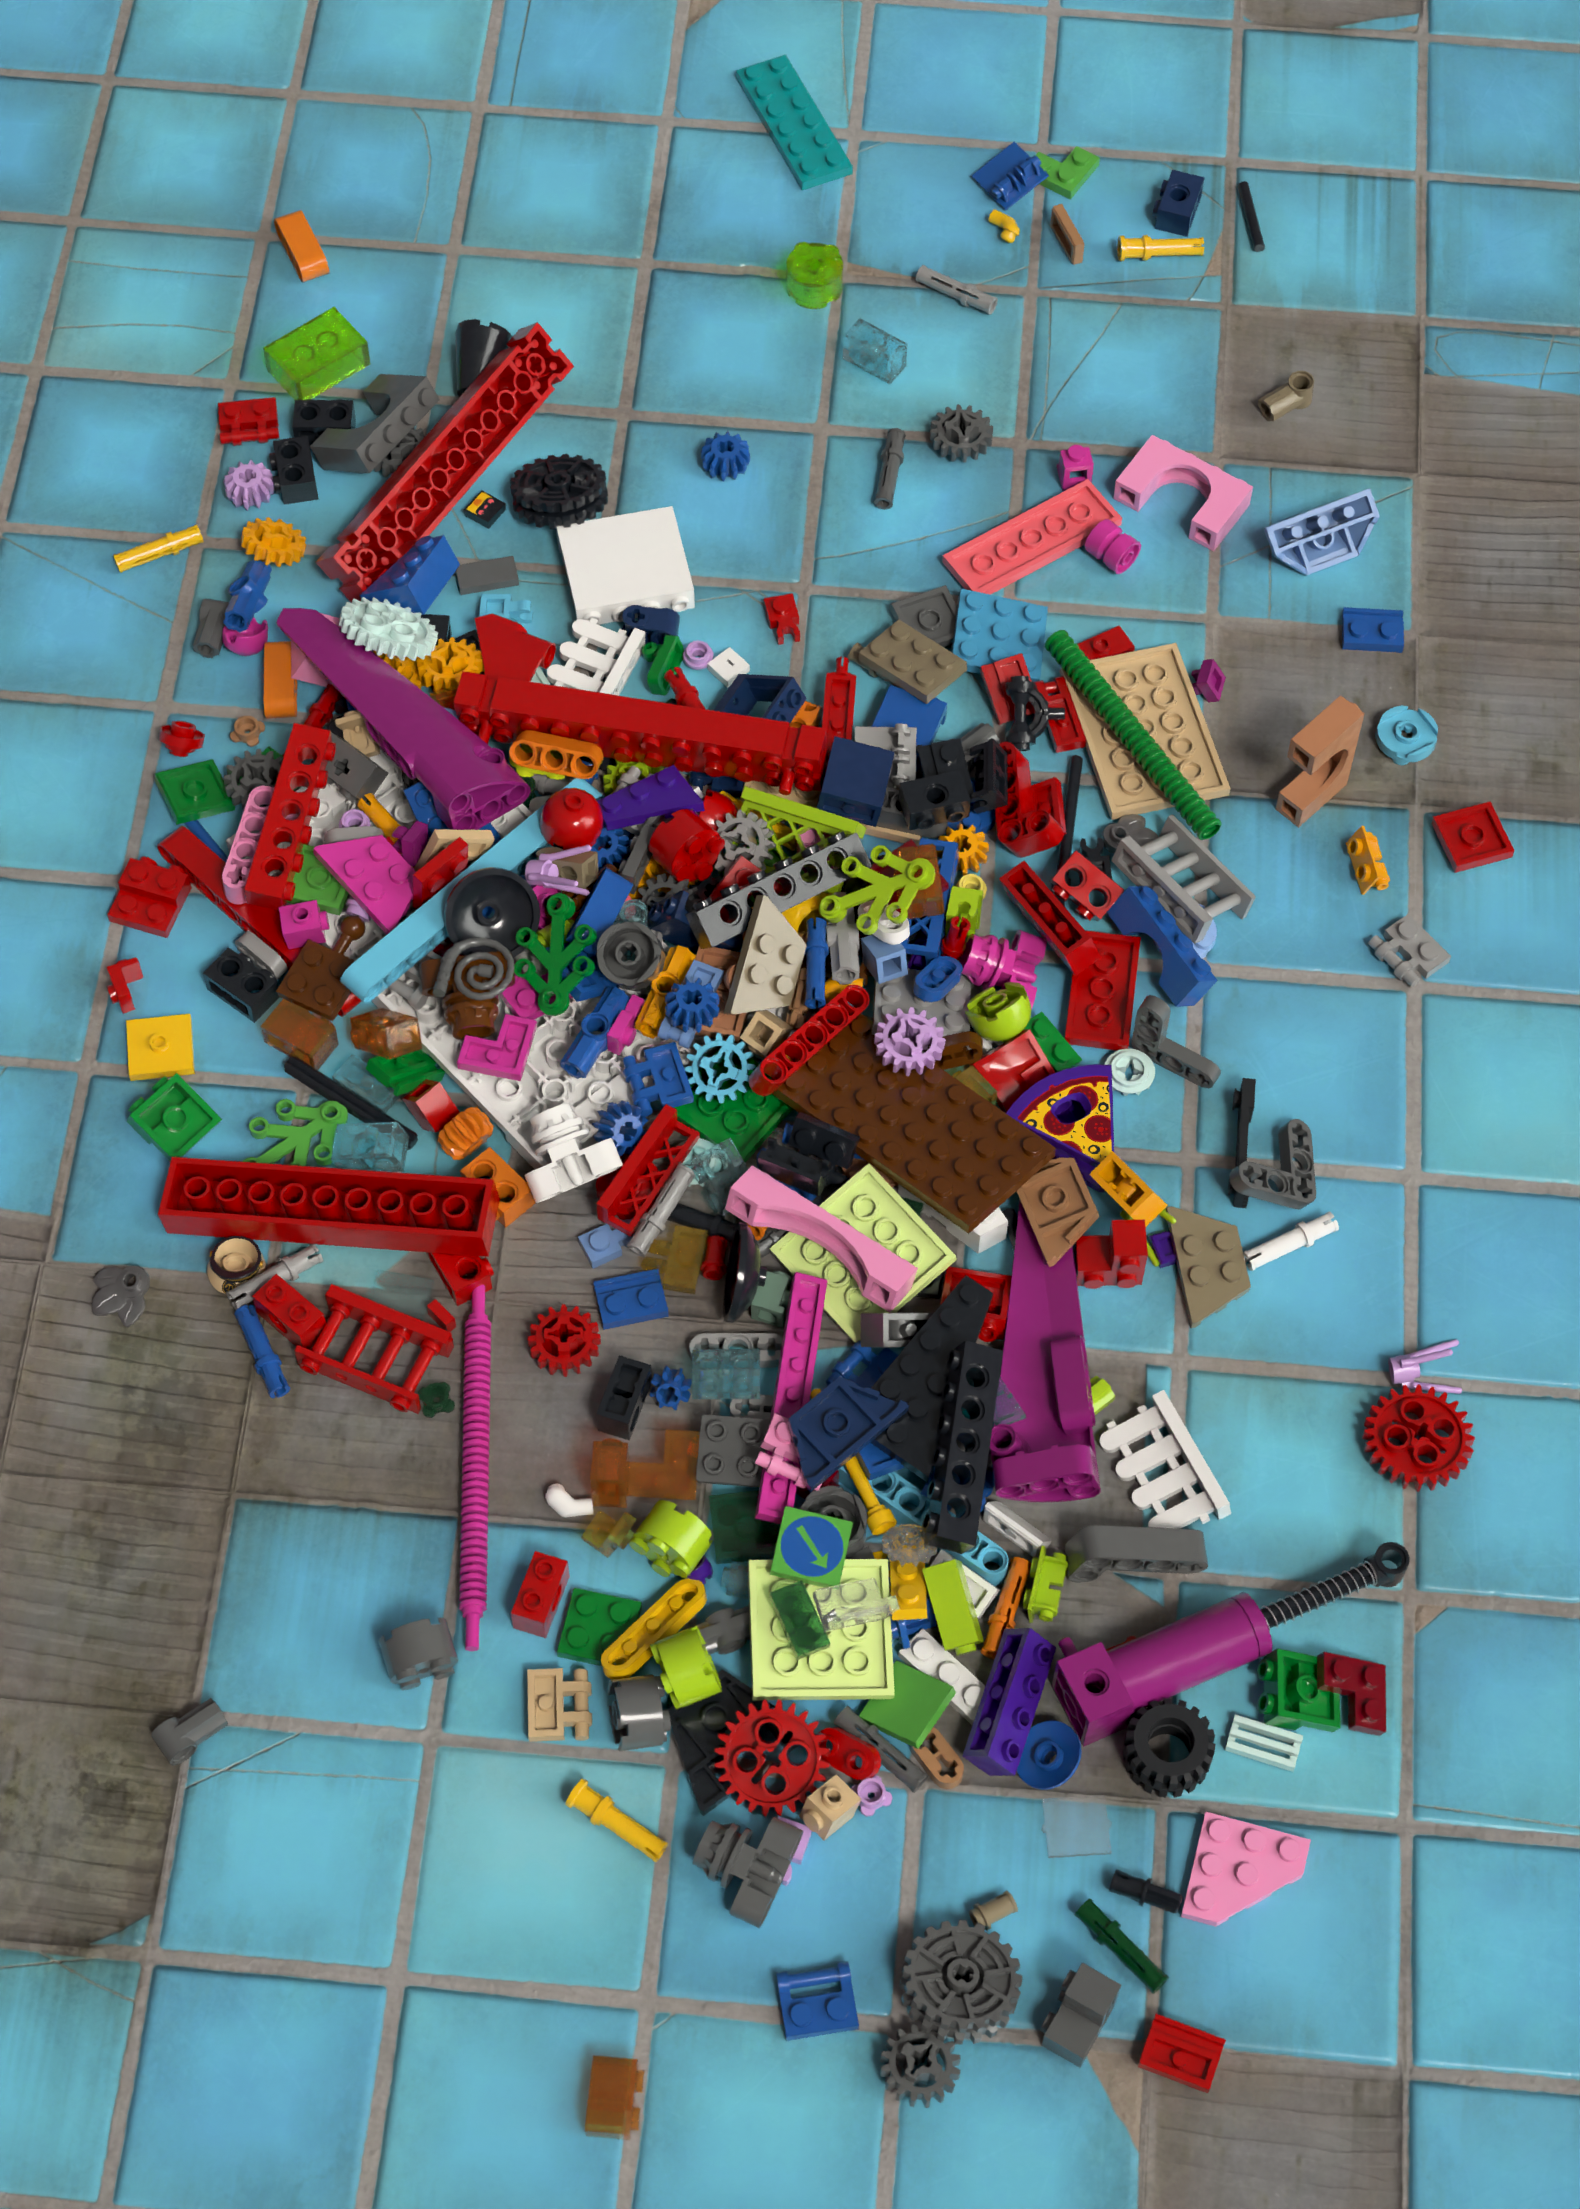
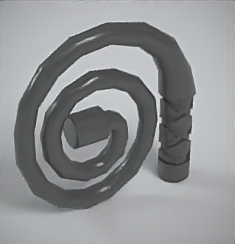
(482, 970)

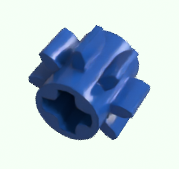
(670, 1397)

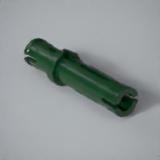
(1110, 1935)

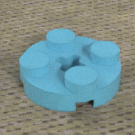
(1403, 749)

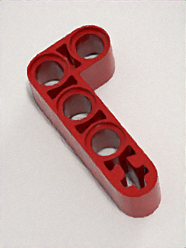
(1018, 825)

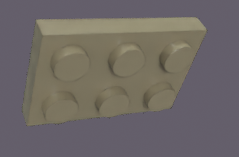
(912, 661)

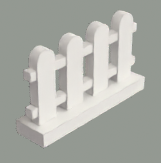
(602, 665)
(1158, 1453)

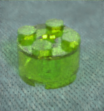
(814, 274)

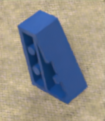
(416, 576)

